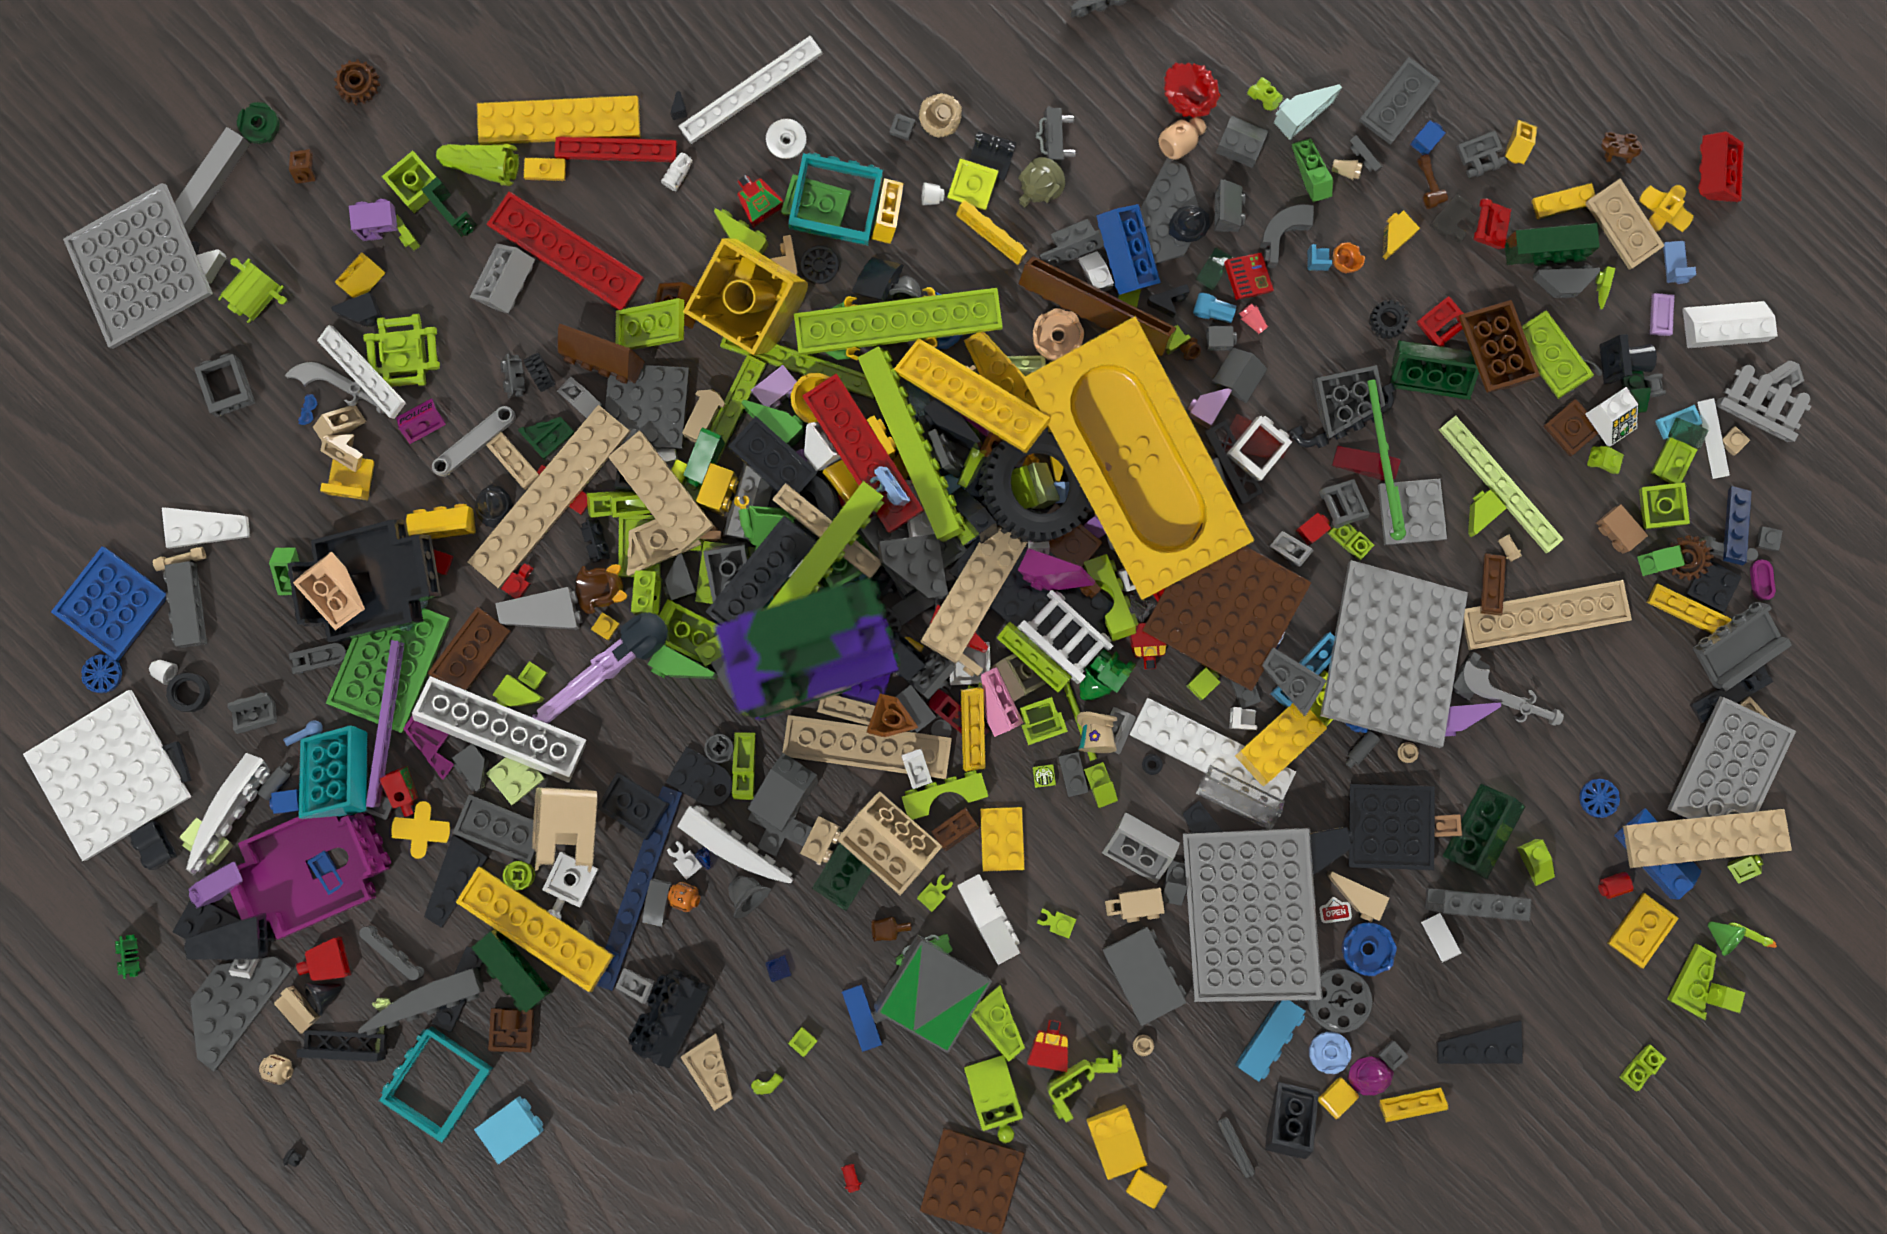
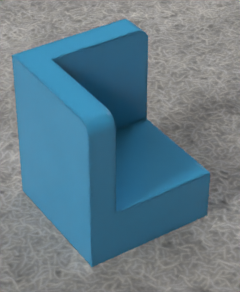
(1318, 258)

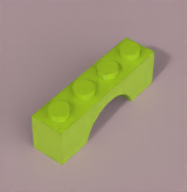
(1119, 620)
(971, 788)

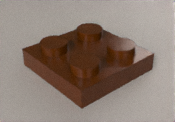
(1571, 428)

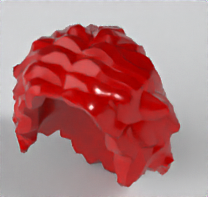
(1191, 89)

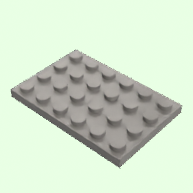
(1731, 763)

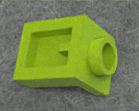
(1746, 867)
(1103, 1066)

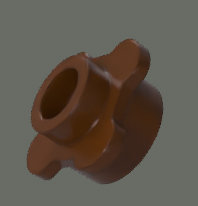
(1191, 349)

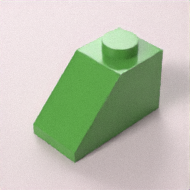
(279, 568)

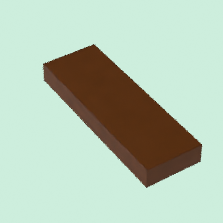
(1493, 584)

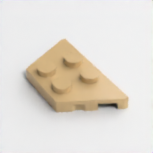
(650, 546)

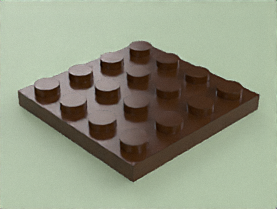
(971, 1181)

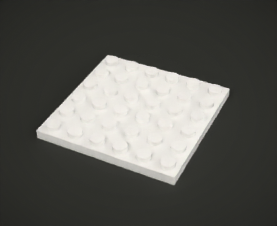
(107, 775)

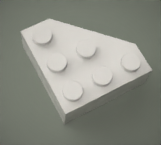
(990, 918)

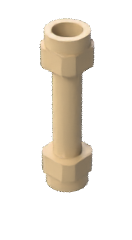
(196, 554)

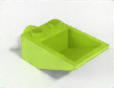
(993, 1092)

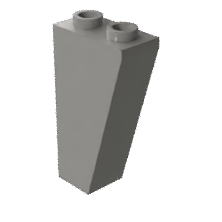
(542, 610)

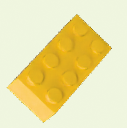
(1280, 743)

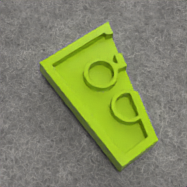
(997, 1023)

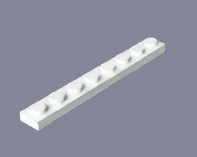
(750, 90)

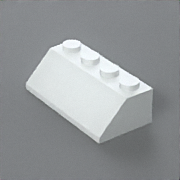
(1729, 324)

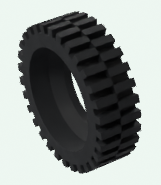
(1010, 513)

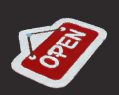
(1335, 911)

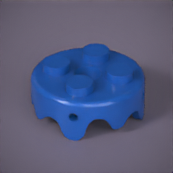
(1383, 949)

